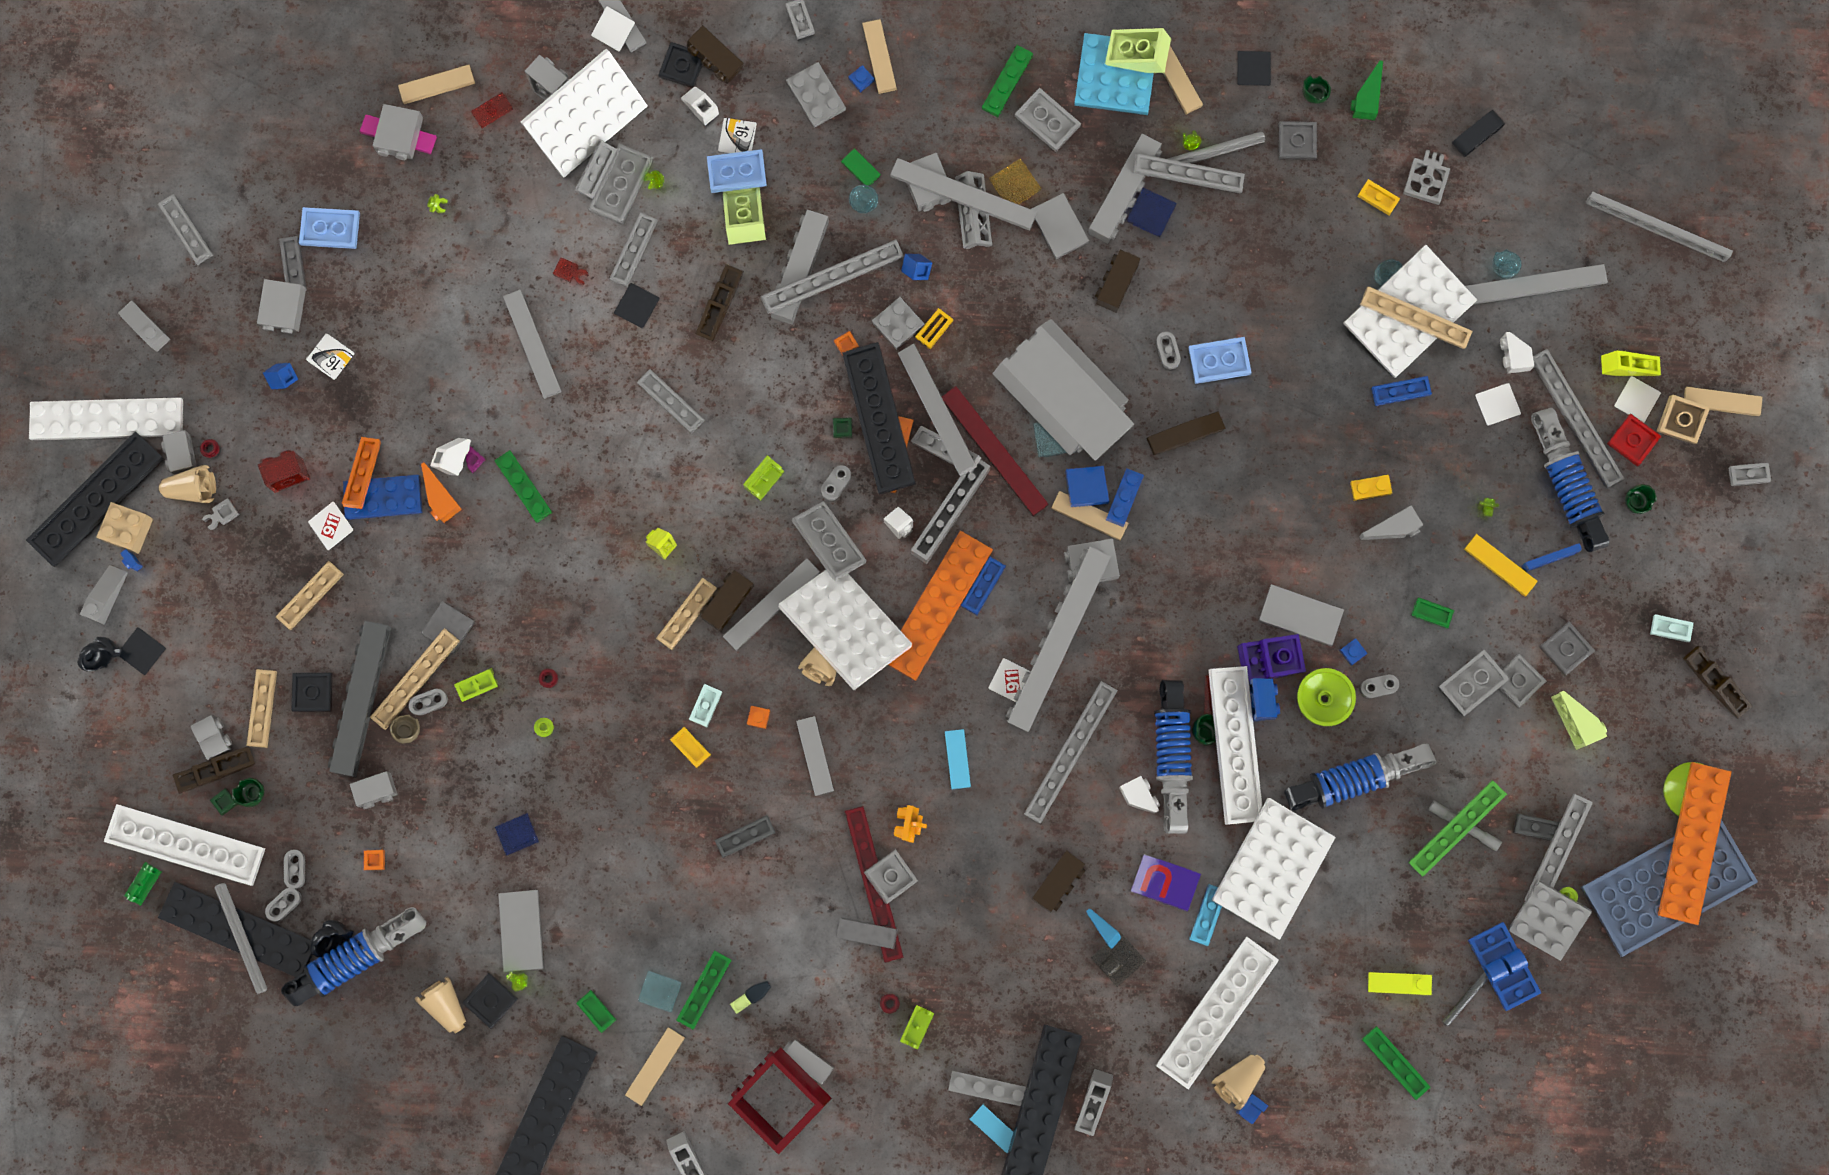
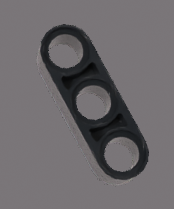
(1478, 133)

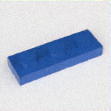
(1124, 497)

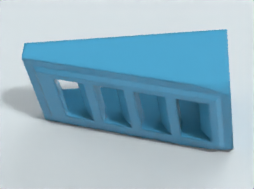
(1108, 933)

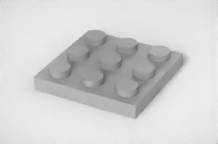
(1549, 920)

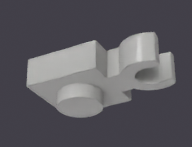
(223, 513)

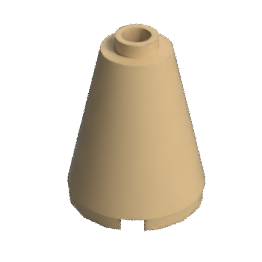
(190, 485)
(817, 668)
(443, 1005)
(1240, 1080)

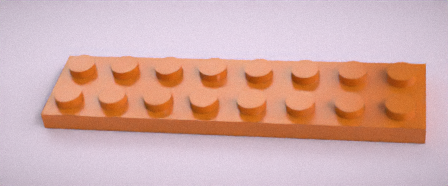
(940, 602)
(1694, 843)

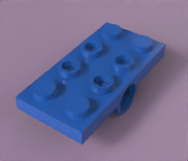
(1504, 966)

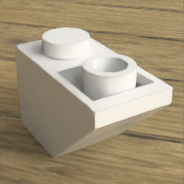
(700, 105)
(1517, 354)
(450, 457)
(899, 523)
(1137, 795)

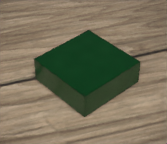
(842, 427)
(223, 801)

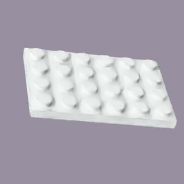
(583, 112)
(1424, 284)
(845, 627)
(1273, 868)

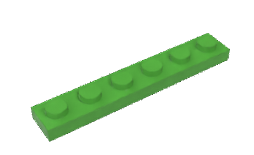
(1457, 828)

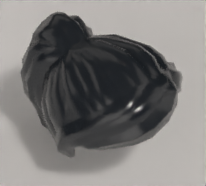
(98, 654)
(329, 937)

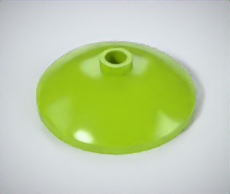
(1335, 687)
(1675, 787)

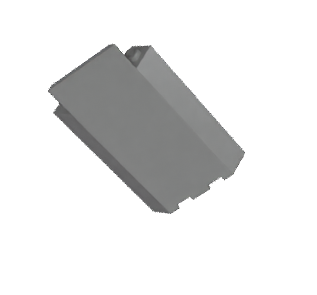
(1065, 392)

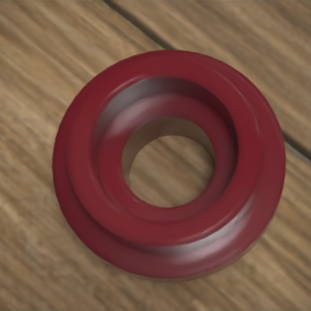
(204, 448)
(544, 674)
(885, 998)

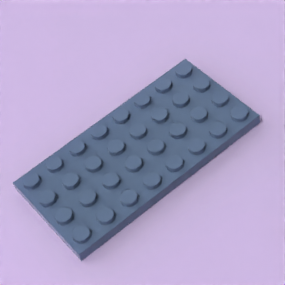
(1631, 893)

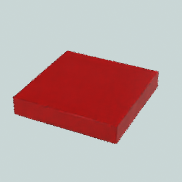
(1634, 440)

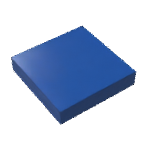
(1087, 486)

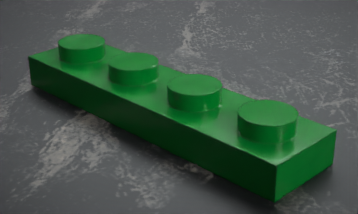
(1007, 81)
(523, 486)
(704, 990)
(1395, 1063)

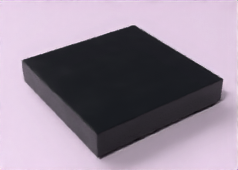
(680, 66)
(311, 692)
(490, 1000)

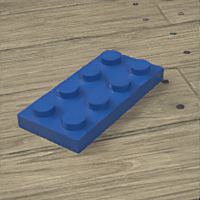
(389, 498)

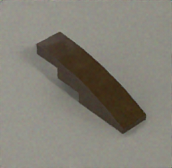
(719, 302)
(1185, 433)
(1717, 682)
(213, 770)

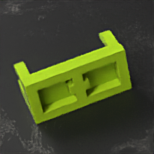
(763, 478)
(476, 684)
(917, 1027)

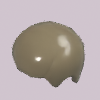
(405, 729)

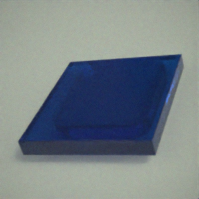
(516, 834)

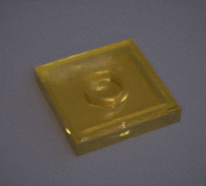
(1015, 182)

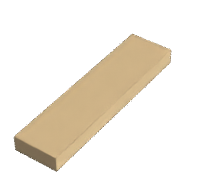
(879, 56)
(436, 84)
(1181, 84)
(1725, 401)
(1089, 516)
(309, 595)
(686, 614)
(261, 708)
(655, 1066)

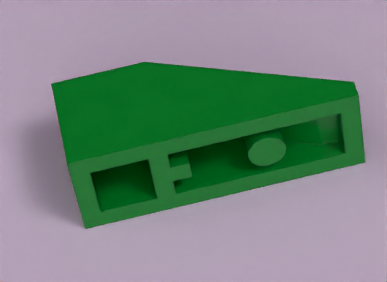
(1367, 99)

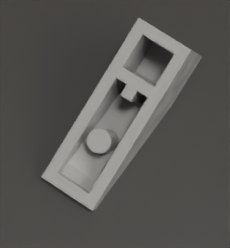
(144, 326)
(1397, 526)
(104, 594)
(1094, 1102)
(684, 1155)

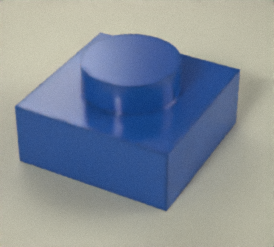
(861, 78)
(130, 560)
(1353, 651)

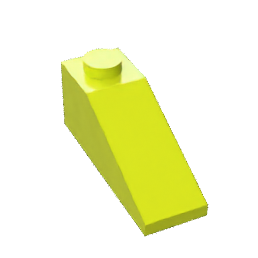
(1630, 364)
(661, 542)
(1400, 983)

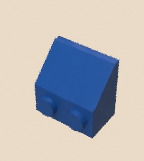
(1263, 699)

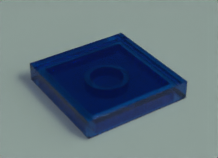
(1151, 212)

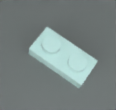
(1671, 628)
(705, 705)

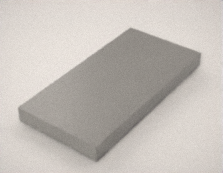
(621, 184)
(829, 540)
(1301, 615)
(520, 931)

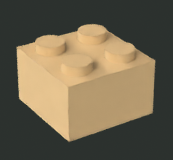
(1683, 419)
(124, 528)

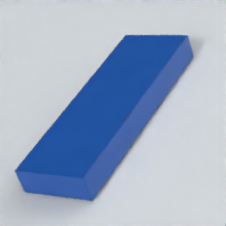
(1401, 391)
(1552, 557)
(983, 585)

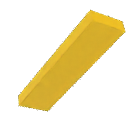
(1500, 565)

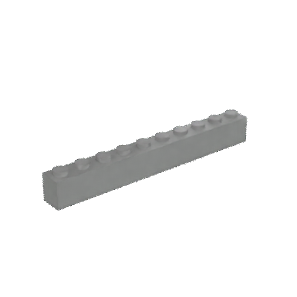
(1058, 639)

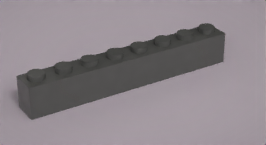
(360, 699)

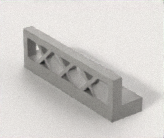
(969, 219)

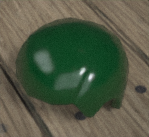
(1316, 89)
(1640, 498)
(1204, 729)
(248, 792)

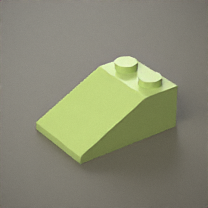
(1139, 49)
(744, 215)
(1579, 722)

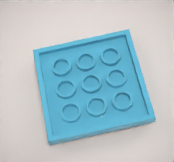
(1110, 86)

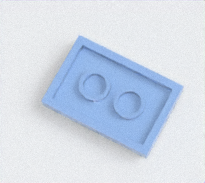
(736, 171)
(329, 228)
(1219, 360)

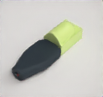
(751, 996)

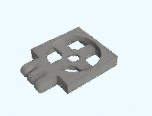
(1431, 164)

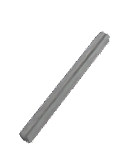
(1221, 148)
(240, 938)

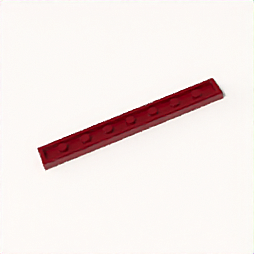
(994, 451)
(867, 858)

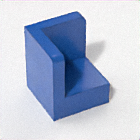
(916, 266)
(280, 376)
(1252, 1109)

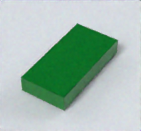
(860, 168)
(1432, 613)
(596, 1011)

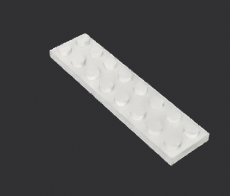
(105, 418)
(1235, 744)
(184, 845)
(1217, 1013)

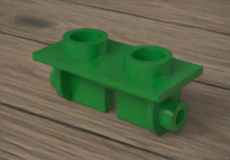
(142, 884)

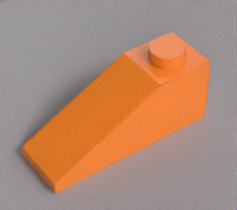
(439, 499)

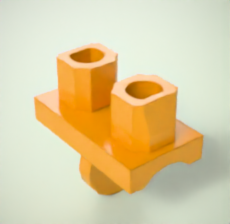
(912, 823)

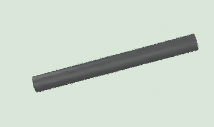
(1465, 999)

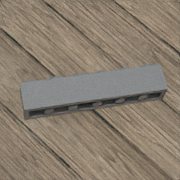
(1122, 193)
(801, 258)
(949, 512)

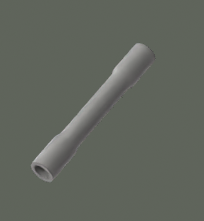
(1484, 837)

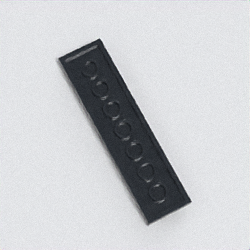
(879, 418)
(92, 499)
(206, 918)
(1042, 1102)
(548, 1109)

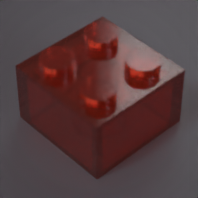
(283, 471)

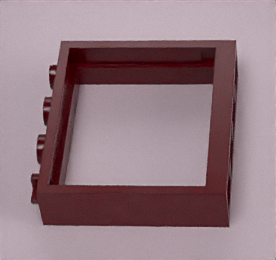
(799, 1078)

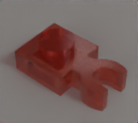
(568, 270)

